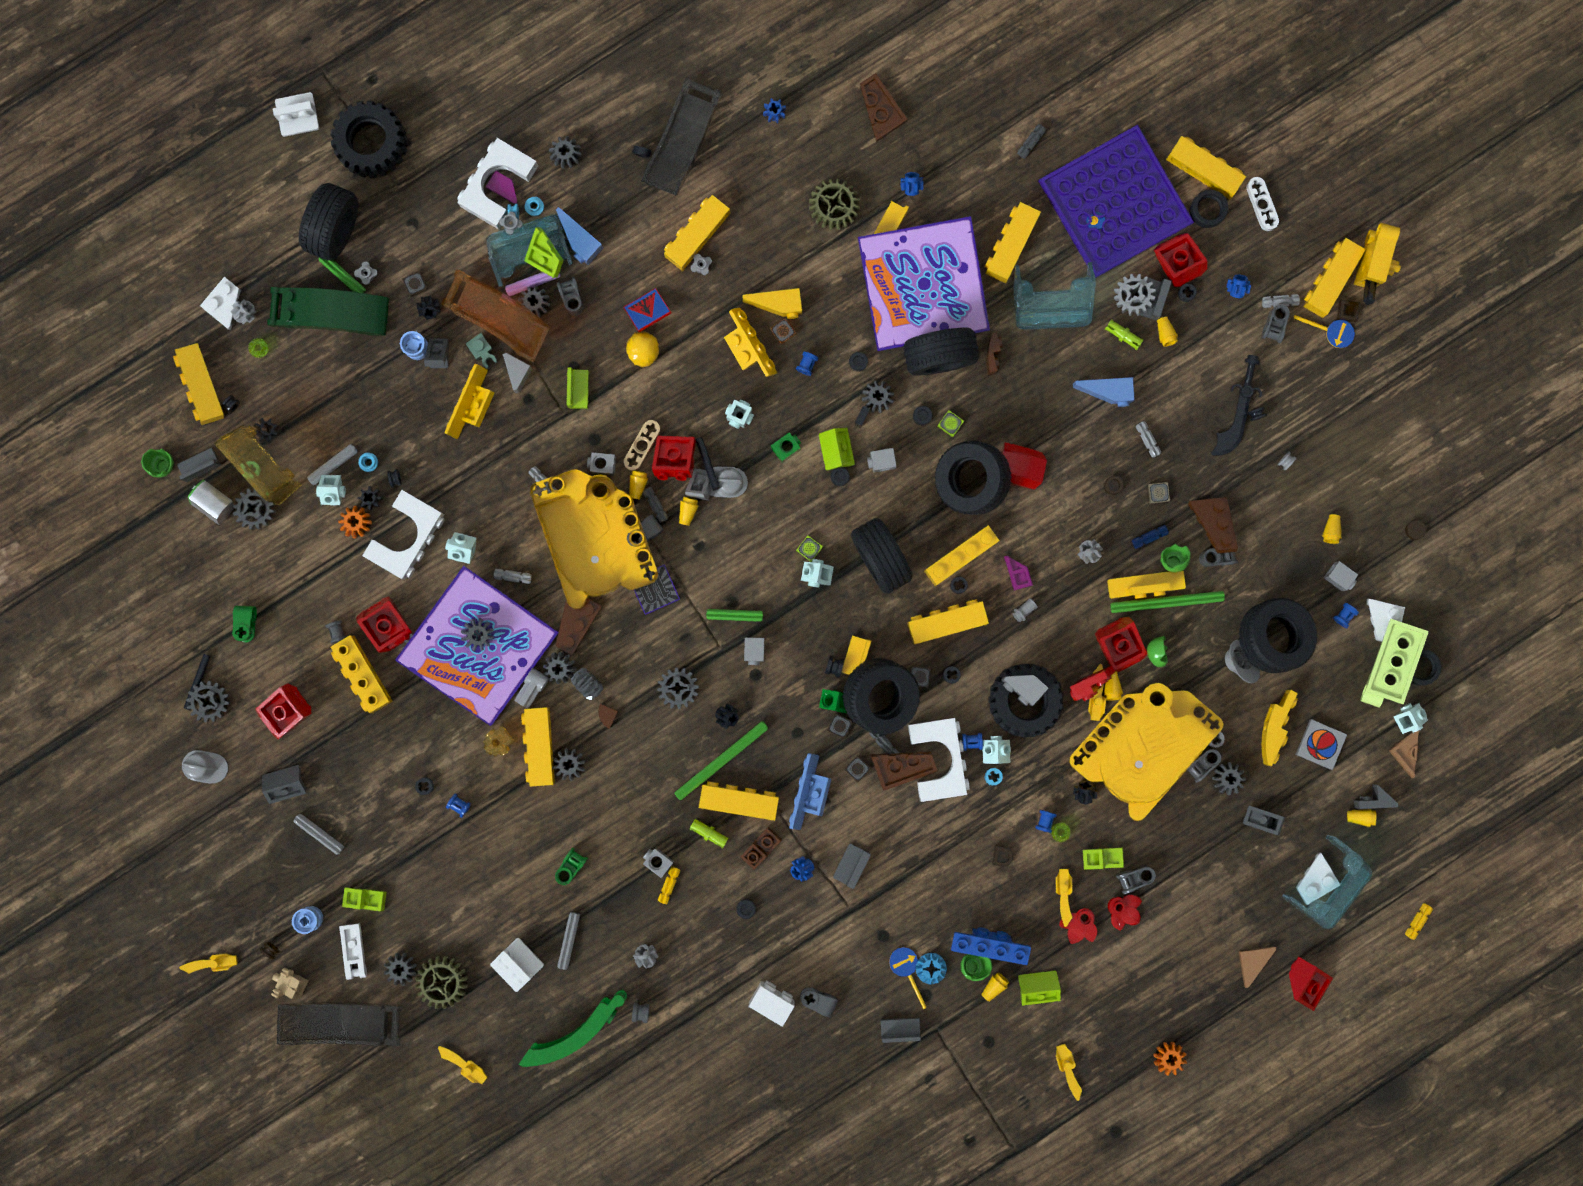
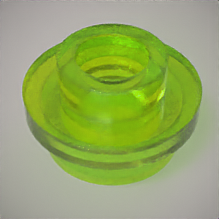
(262, 352)
(1066, 834)

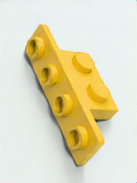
(746, 345)
(471, 404)
(1145, 584)

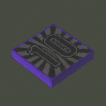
(658, 593)

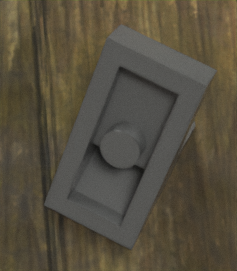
(437, 353)
(1380, 800)
(1264, 820)

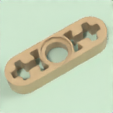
(630, 455)

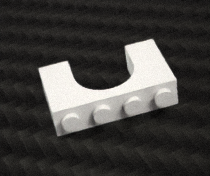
(499, 157)
(402, 562)
(953, 782)

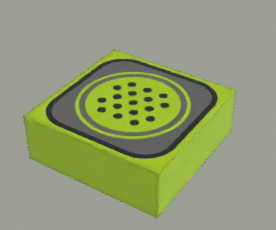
(950, 423)
(809, 548)

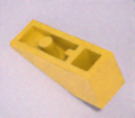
(778, 302)

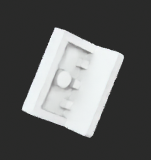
(296, 114)
(517, 964)

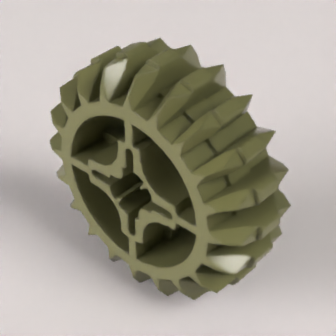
(840, 208)
(456, 974)

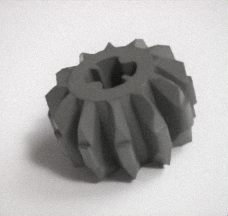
(570, 156)
(539, 296)
(882, 392)
(483, 637)
(555, 660)
(587, 683)
(565, 758)
(1234, 773)
(404, 975)

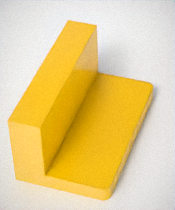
(892, 218)
(856, 654)

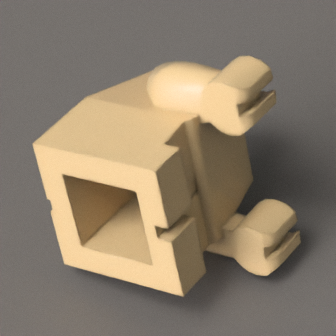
(289, 984)

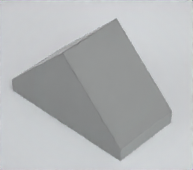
(517, 371)
(699, 485)

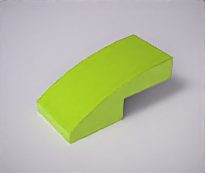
(1103, 858)
(364, 899)

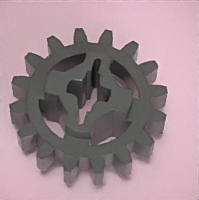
(247, 513)
(677, 679)
(212, 694)

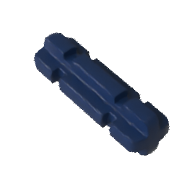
(1150, 536)

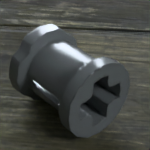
(336, 631)

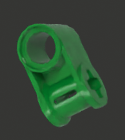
(244, 620)
(571, 866)

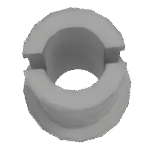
(1022, 612)

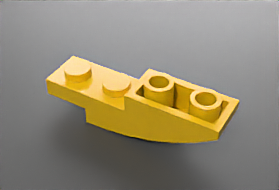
(1273, 735)

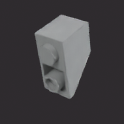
(1027, 687)

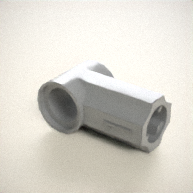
(534, 683)

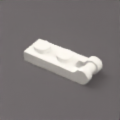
(353, 950)

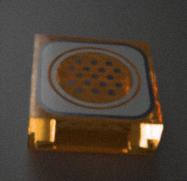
(783, 331)

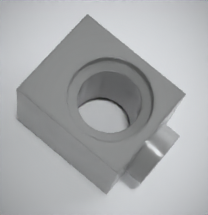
(882, 460)
(609, 469)
(1341, 576)
(754, 651)
(666, 862)

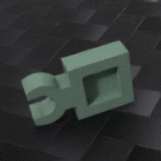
(480, 349)

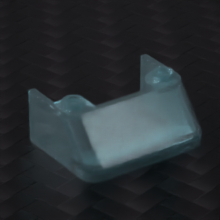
(508, 250)
(1054, 308)
(1330, 913)

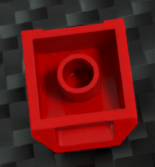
(1181, 259)
(1025, 464)
(384, 625)
(1121, 643)
(283, 710)

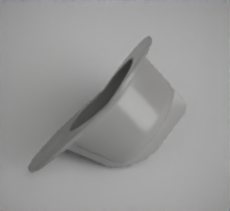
(731, 482)
(1238, 663)
(204, 767)

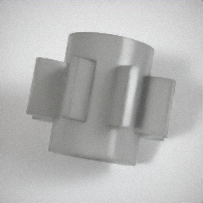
(243, 311)
(1090, 551)
(645, 956)

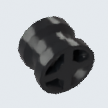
(834, 666)

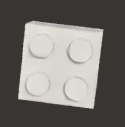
(772, 1002)

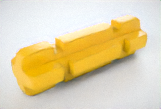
(668, 885)
(1419, 921)

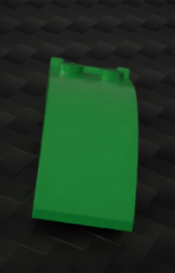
(555, 1050)

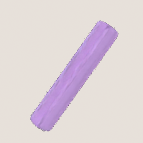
(531, 281)

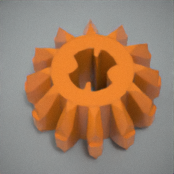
(352, 529)
(1163, 1056)

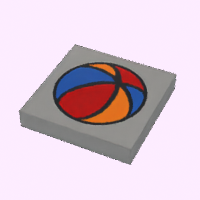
(1321, 744)

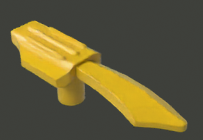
(1098, 702)
(1064, 888)
(217, 963)
(1066, 1063)
(469, 1069)

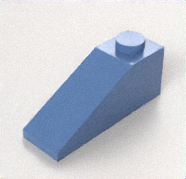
(582, 243)
(1113, 391)

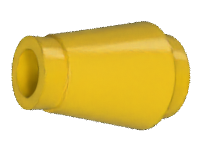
(1167, 334)
(637, 484)
(688, 508)
(1332, 530)
(1113, 688)
(1362, 817)
(995, 986)

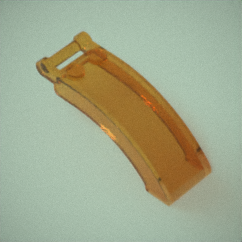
(497, 315)

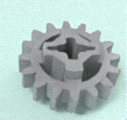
(1141, 299)

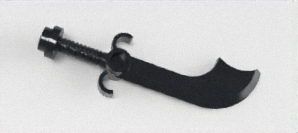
(1231, 438)

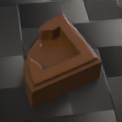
(607, 715)

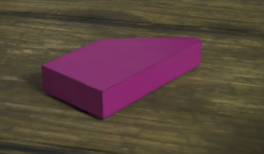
(503, 187)
(1018, 574)

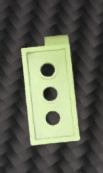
(1376, 687)

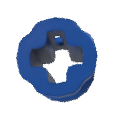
(807, 363)
(1345, 615)
(972, 741)
(461, 809)
(1045, 821)

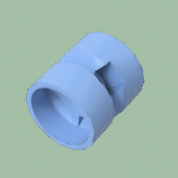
(414, 345)
(307, 919)

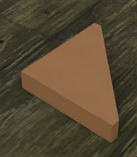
(1406, 752)
(1253, 962)

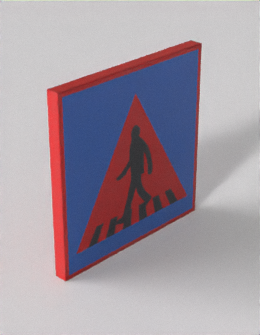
(647, 310)

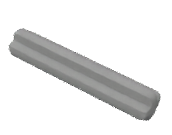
(332, 464)
(318, 834)
(568, 941)

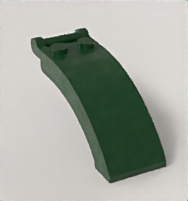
(329, 310)

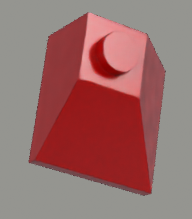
(1308, 983)

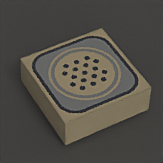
(1158, 492)

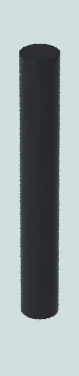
(707, 463)
(199, 676)

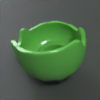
(157, 463)
(1175, 558)
(1157, 651)
(976, 967)

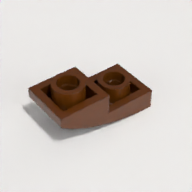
(993, 349)
(761, 848)

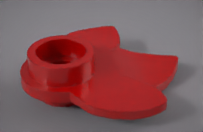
(1126, 913)
(1079, 929)

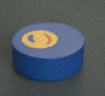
(1096, 222)

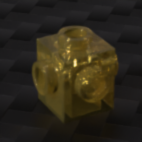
(504, 738)

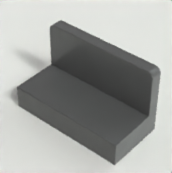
(1161, 293)
(198, 465)
(283, 784)
(851, 865)
(900, 1030)

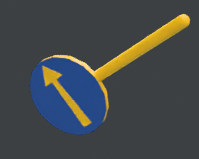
(1339, 333)
(903, 963)

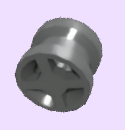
(640, 1012)

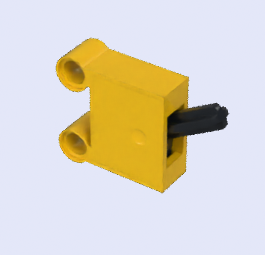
(1377, 260)

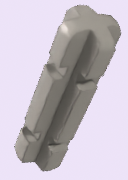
(1285, 300)
(1148, 439)
(536, 473)
(512, 576)

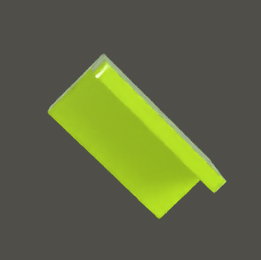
(577, 388)
(836, 448)
(1039, 988)

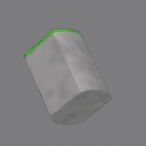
(210, 502)

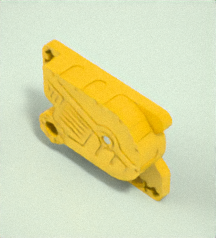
(591, 536)
(1147, 747)

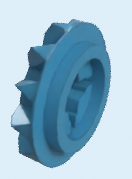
(925, 961)

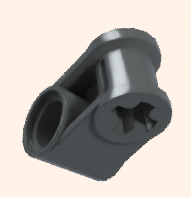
(570, 293)
(1276, 327)
(651, 529)
(1218, 559)
(1203, 766)
(1134, 878)
(822, 1003)

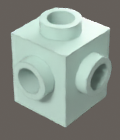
(736, 407)
(330, 490)
(461, 547)
(817, 573)
(1411, 718)
(996, 750)

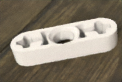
(1272, 214)

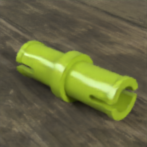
(1124, 334)
(709, 833)

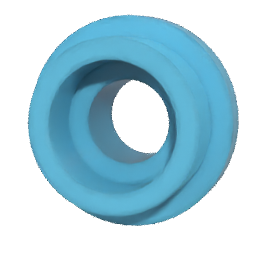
(534, 212)
(362, 462)

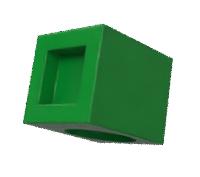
(784, 455)
(832, 701)

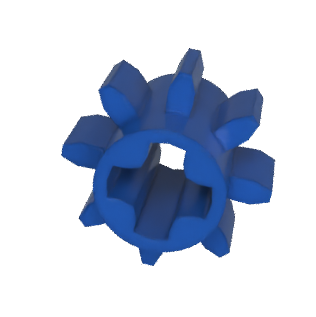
(777, 105)
(912, 183)
(1238, 286)
(802, 869)

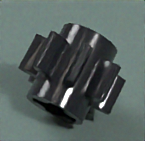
(428, 307)
(265, 424)
(375, 497)
(726, 716)
(1085, 792)

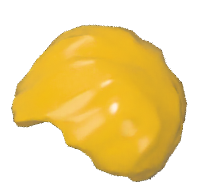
(642, 349)

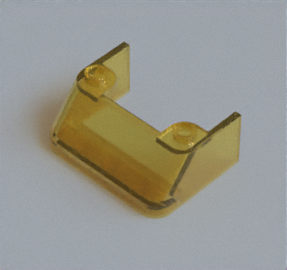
(257, 465)

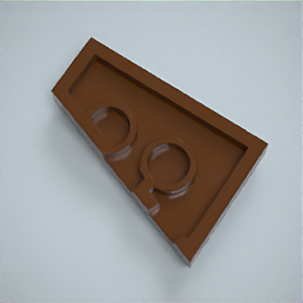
(881, 107)
(1217, 522)
(575, 625)
(902, 767)

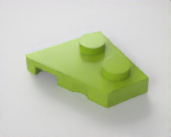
(543, 254)

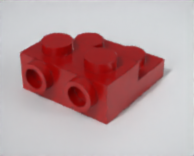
(674, 457)
(1088, 686)

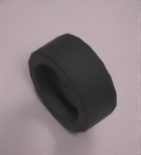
(1219, 198)
(1436, 669)

